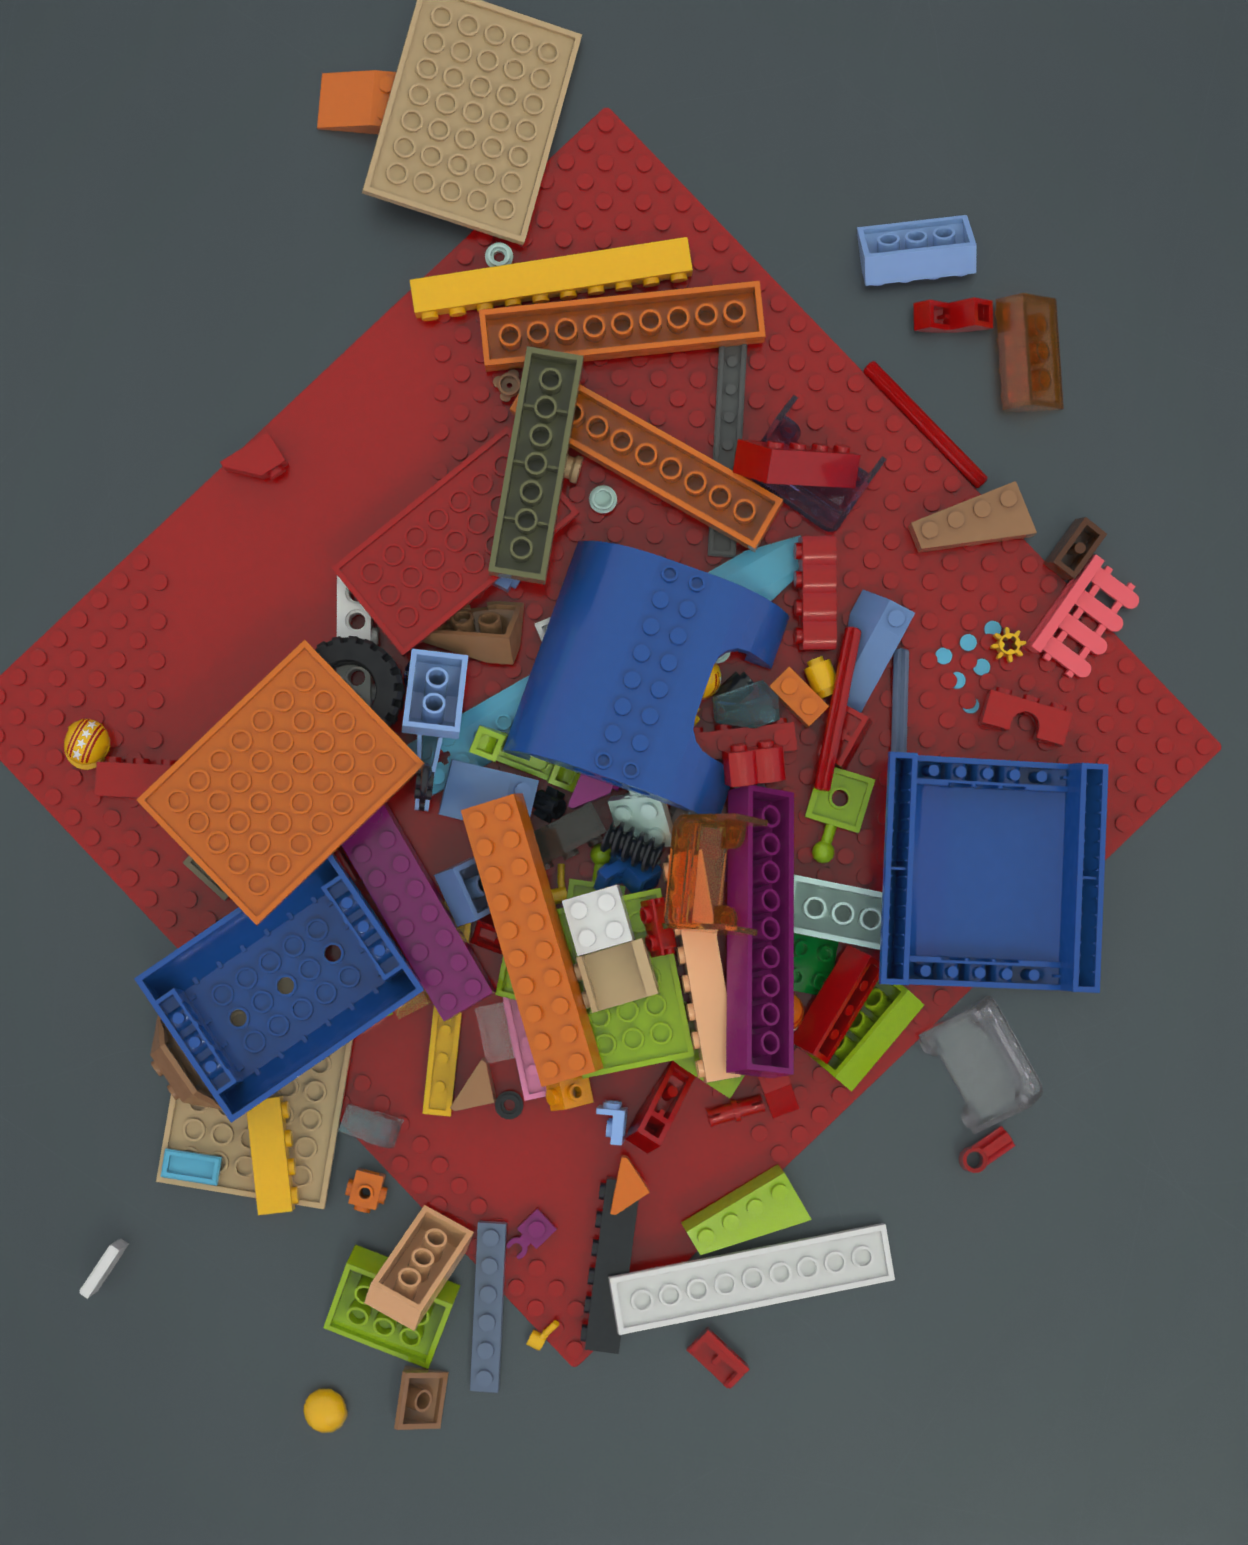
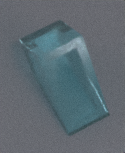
(747, 706)

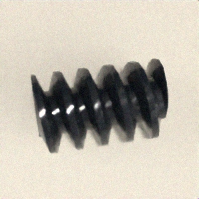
(632, 847)

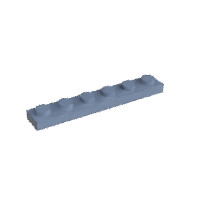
(488, 1306)

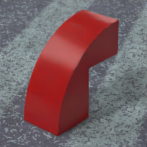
(953, 317)

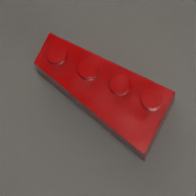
(797, 463)

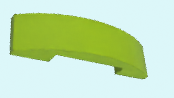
(490, 744)

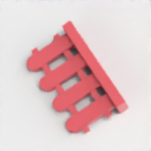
(1059, 617)

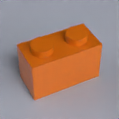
(798, 697)

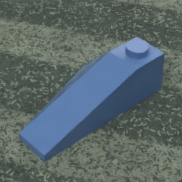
(881, 628)

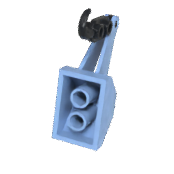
(433, 708)

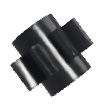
(549, 804)

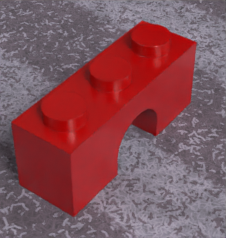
(1050, 721)

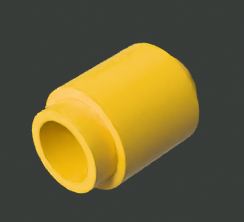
(821, 676)

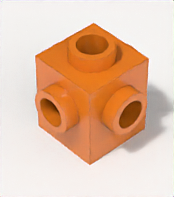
(366, 1179)

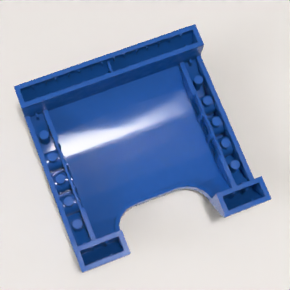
(629, 670)

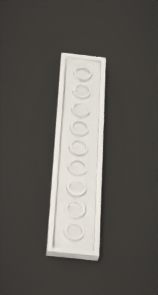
(751, 1278)

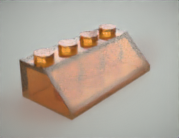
(1029, 353)

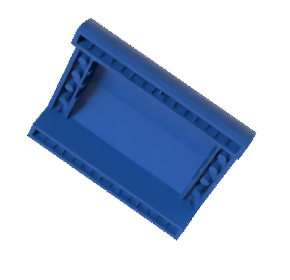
(993, 873)

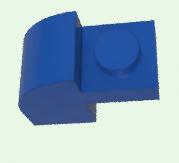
(632, 877)

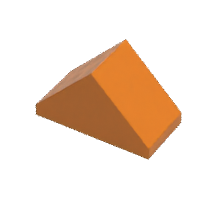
(628, 1187)

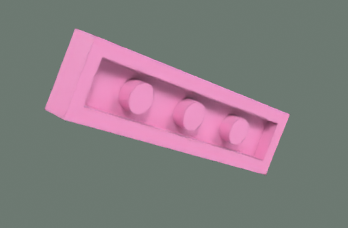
(526, 1067)

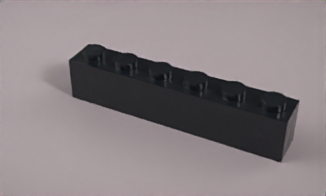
(612, 1258)

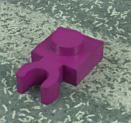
(534, 1231)

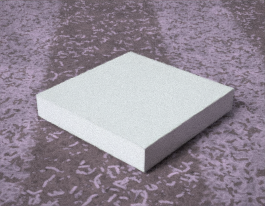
(103, 1268)

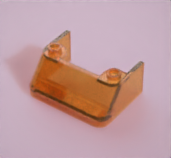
(699, 869)

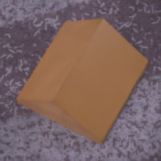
(478, 1089)
(421, 1398)

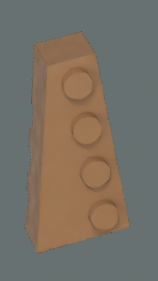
(983, 519)

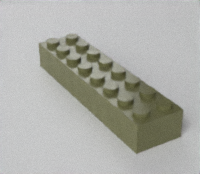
(536, 465)

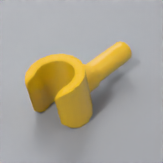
(560, 893)
(537, 1339)

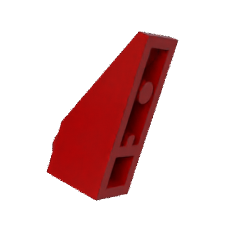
(660, 1108)

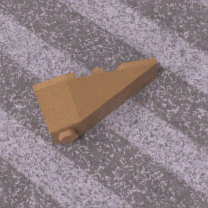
(483, 633)

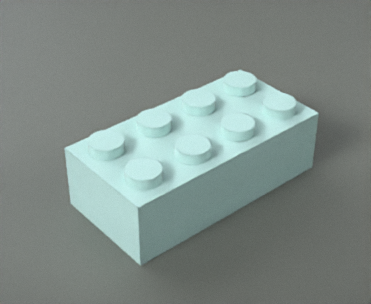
(837, 912)

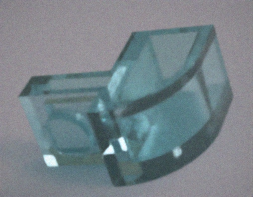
(371, 1126)

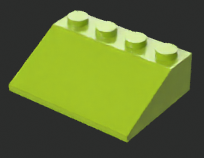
(366, 1325)

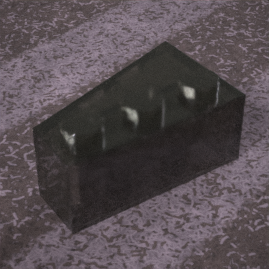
(569, 833)

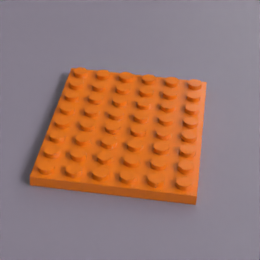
(280, 782)

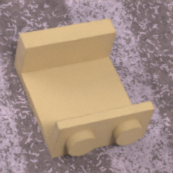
(616, 975)

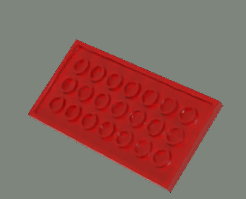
(435, 550)

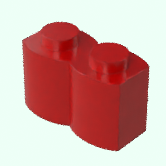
(753, 764)

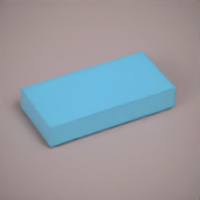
(191, 1166)

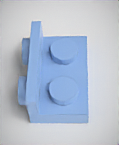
(617, 1125)

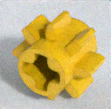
(1000, 644)

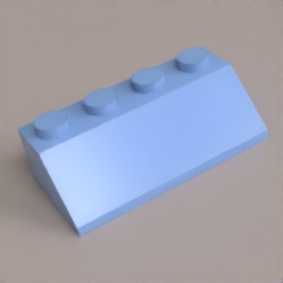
(917, 250)

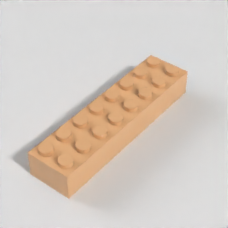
(707, 998)

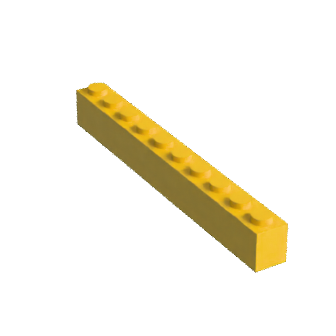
(551, 278)

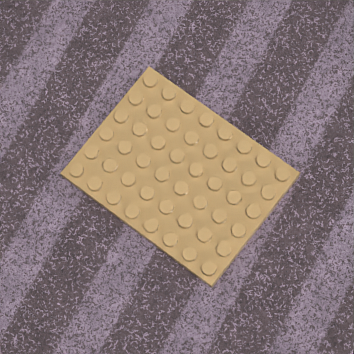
(472, 115)
(314, 1120)

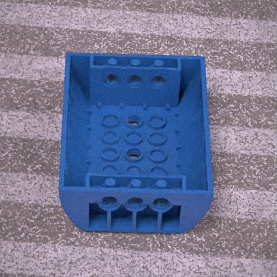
(240, 968)

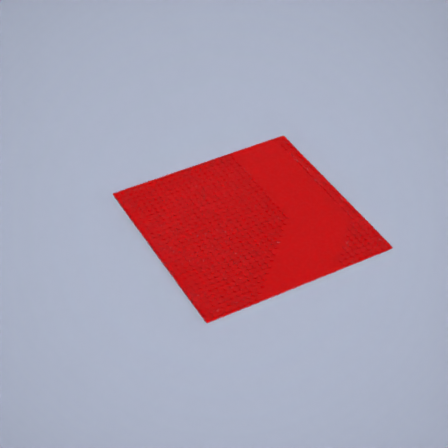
(251, 577)

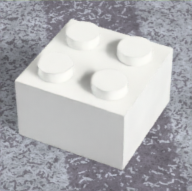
(598, 920)

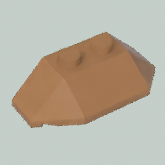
(177, 1069)

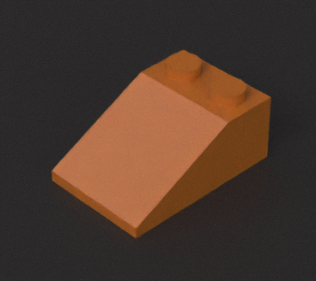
(354, 100)

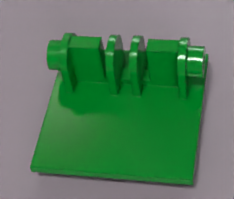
(812, 962)

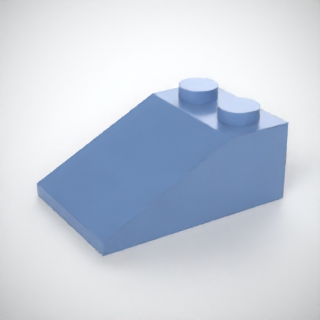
(473, 785)
(463, 892)

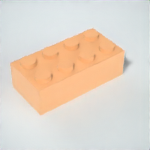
(418, 1267)

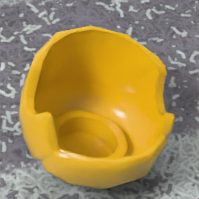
(325, 1410)

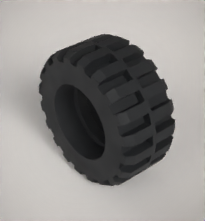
(380, 666)

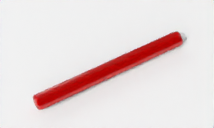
(925, 424)
(837, 709)

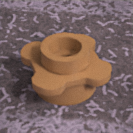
(501, 384)

